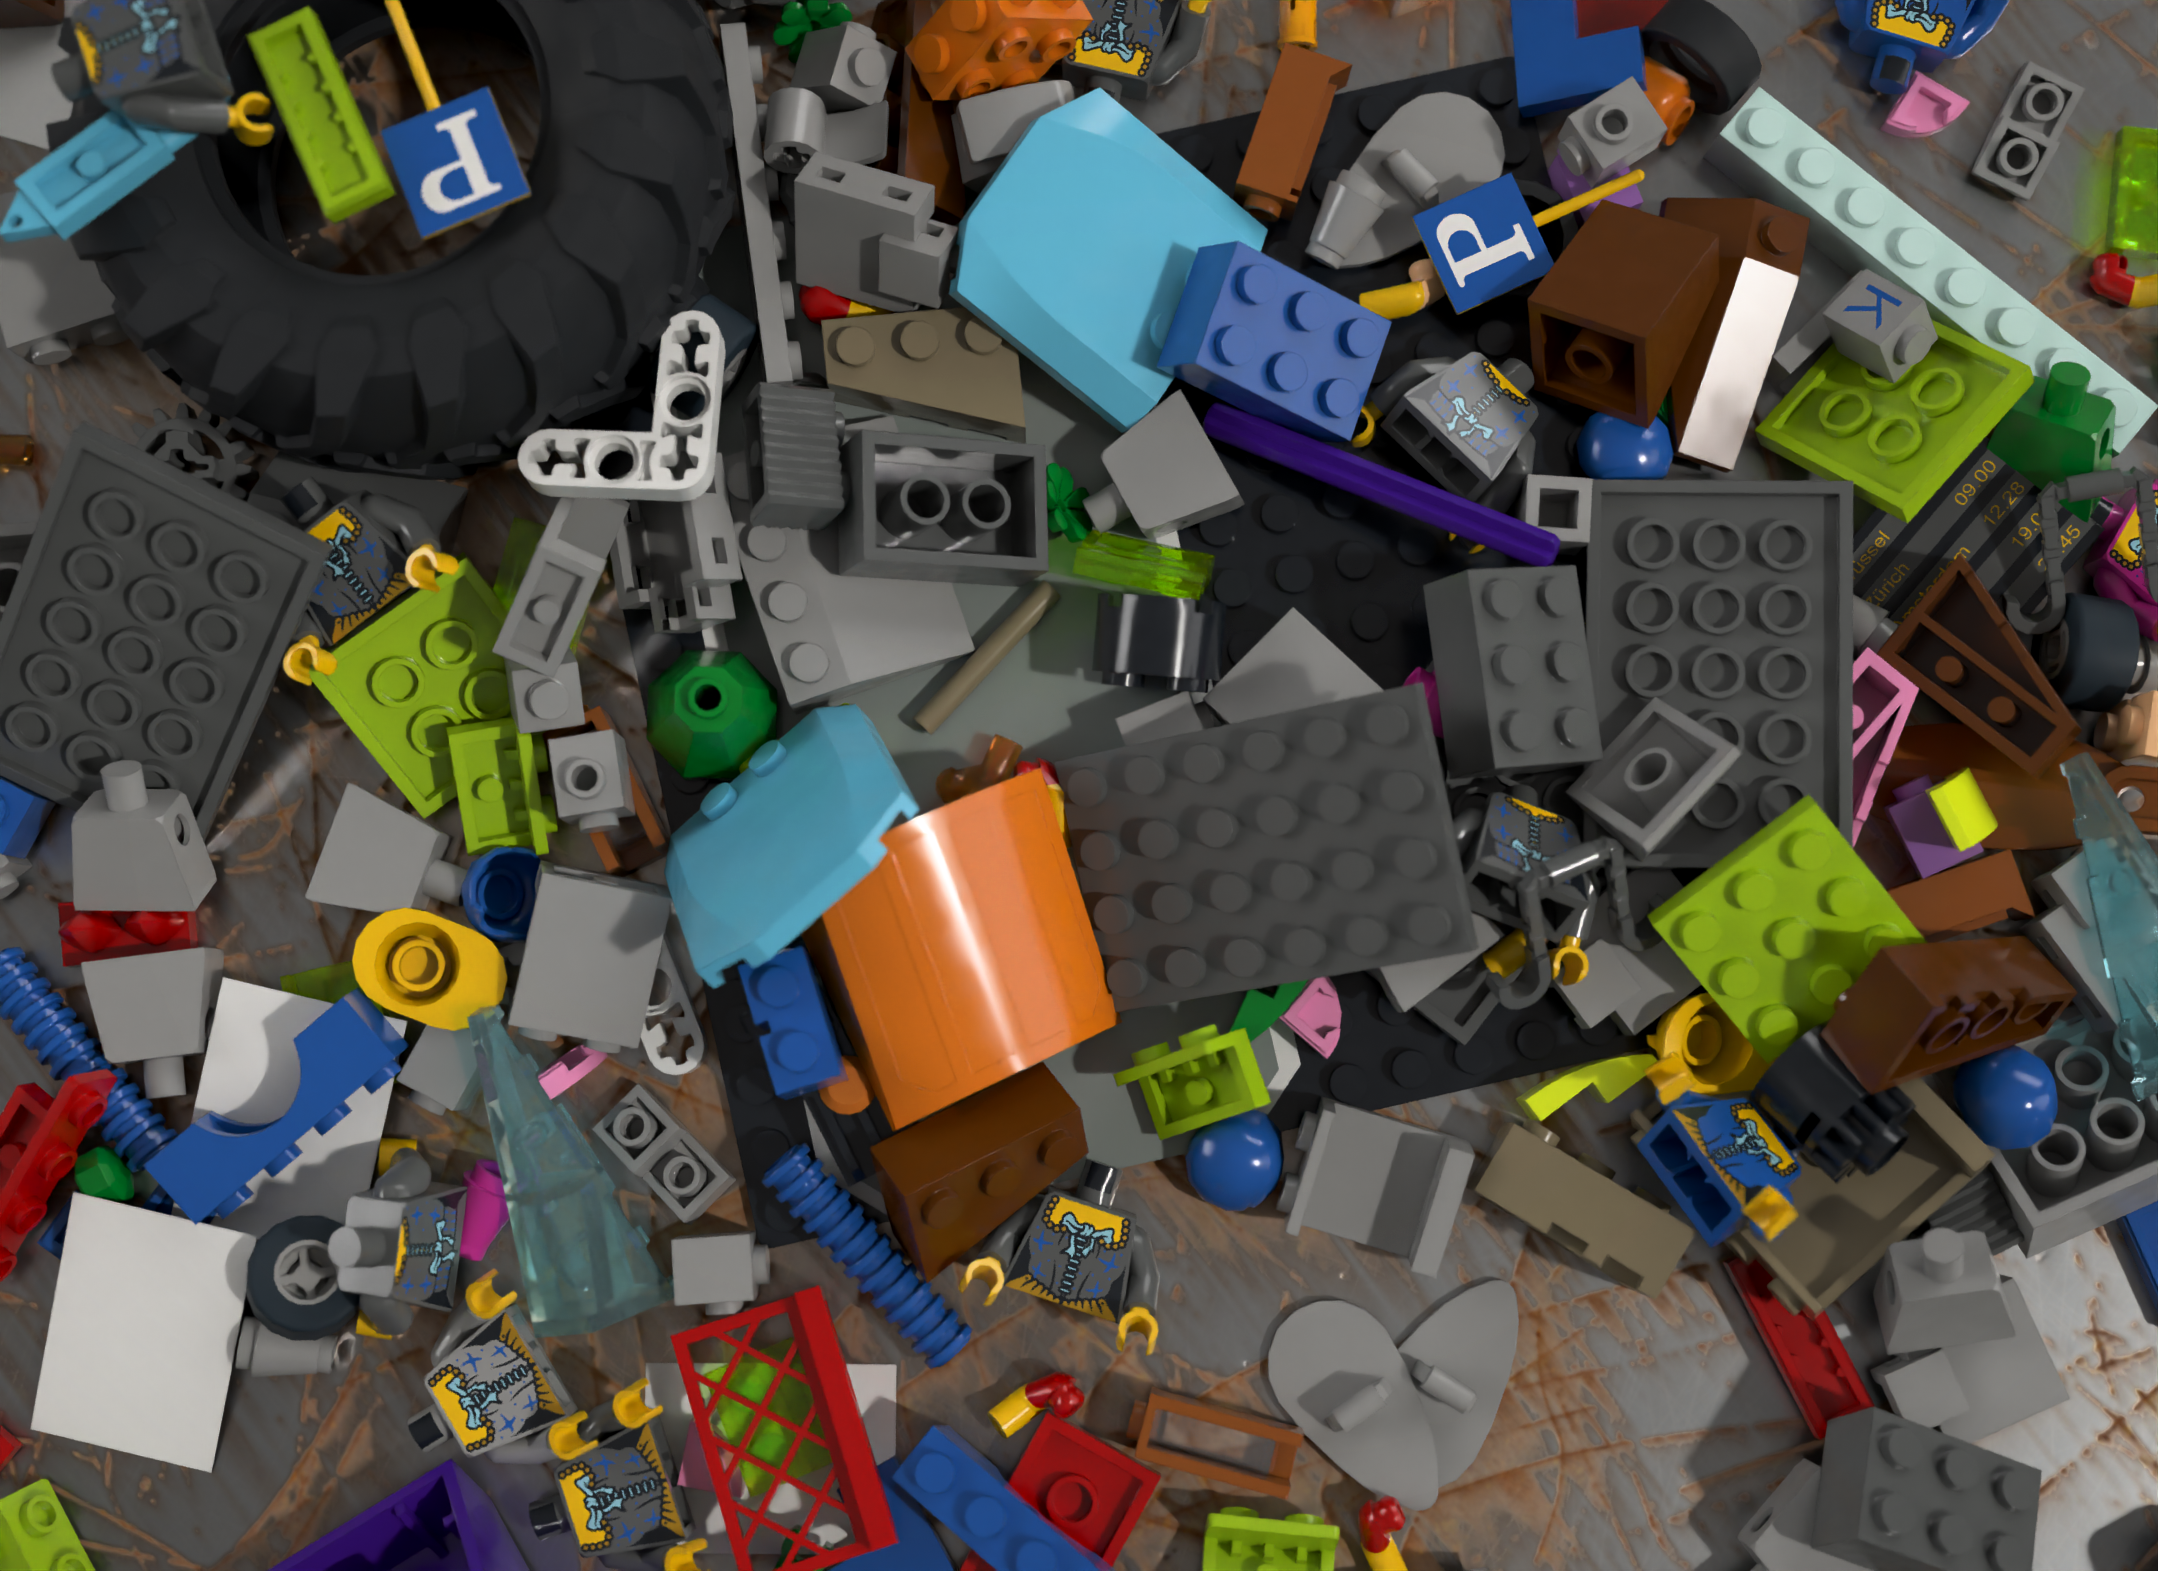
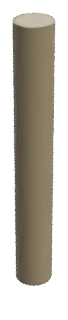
(987, 657)

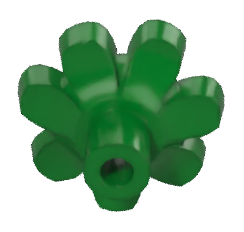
(806, 17)
(1066, 505)

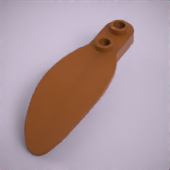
(2028, 810)

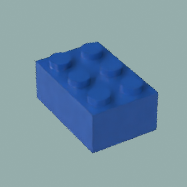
(1274, 342)

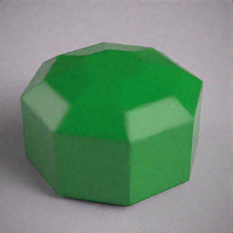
(104, 1175)

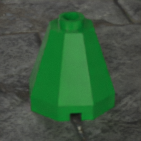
(713, 741)

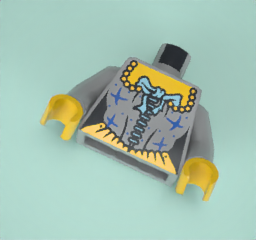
(496, 1387)

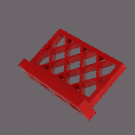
(838, 1415)

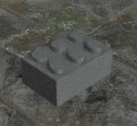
(943, 509)
(1512, 671)
(1921, 1499)

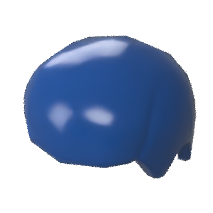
(1623, 450)
(502, 893)
(2006, 1097)
(1236, 1161)

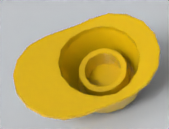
(428, 968)
(1709, 1046)

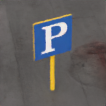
(455, 155)
(1490, 240)

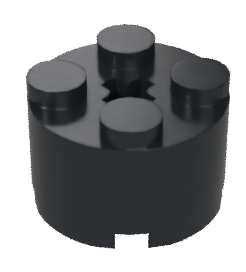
(1158, 639)

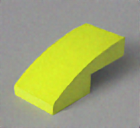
(1962, 809)
(1602, 1078)

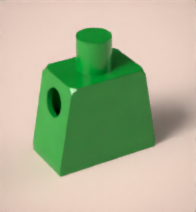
(2058, 432)

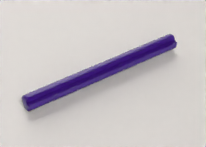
(1382, 485)

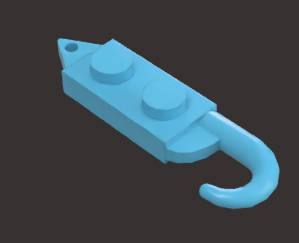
(88, 176)

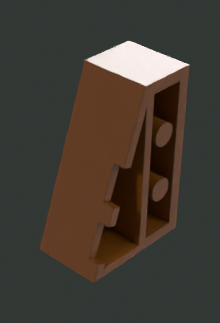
(1980, 670)
(976, 1165)

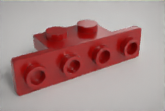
(40, 1148)

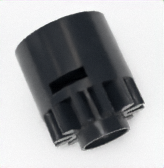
(1829, 1111)

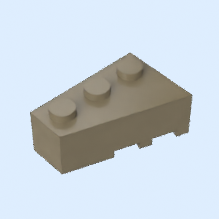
(927, 367)
(1581, 1207)

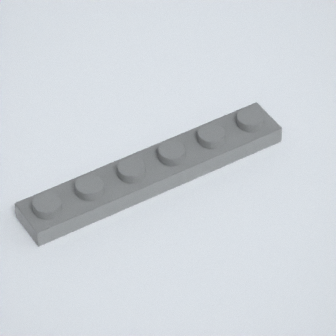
(757, 186)

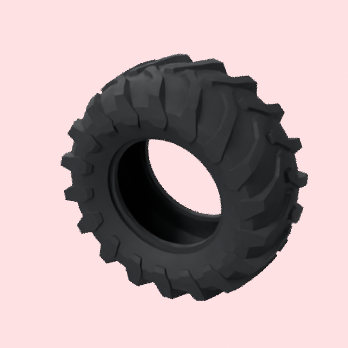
(475, 349)

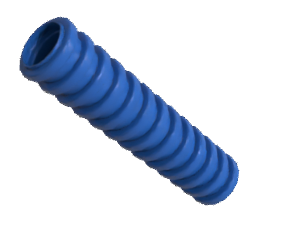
(71, 1052)
(867, 1256)

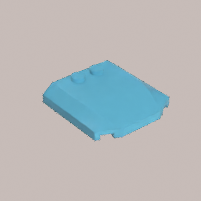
(1089, 251)
(783, 839)

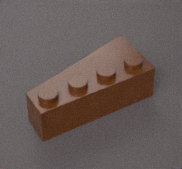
(1942, 1007)

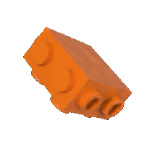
(993, 44)

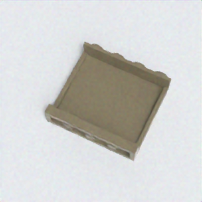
(1851, 1223)

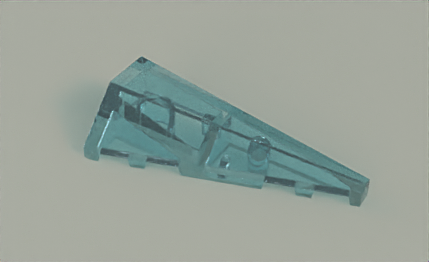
(2125, 911)
(570, 1236)

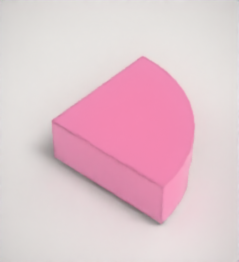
(1923, 109)
(1316, 1015)
(569, 1069)
(694, 1467)

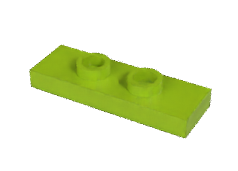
(321, 115)

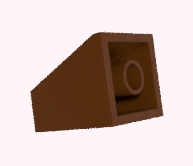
(1621, 311)

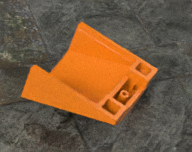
(963, 951)

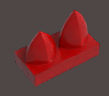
(120, 934)

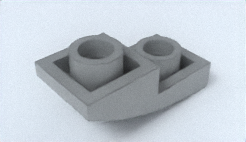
(2027, 130)
(664, 1154)

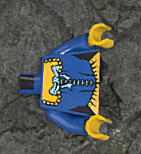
(1914, 34)
(1719, 1158)

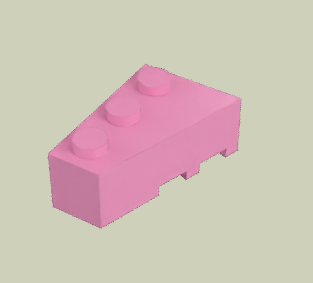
(1879, 713)

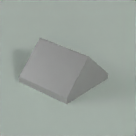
(1652, 776)

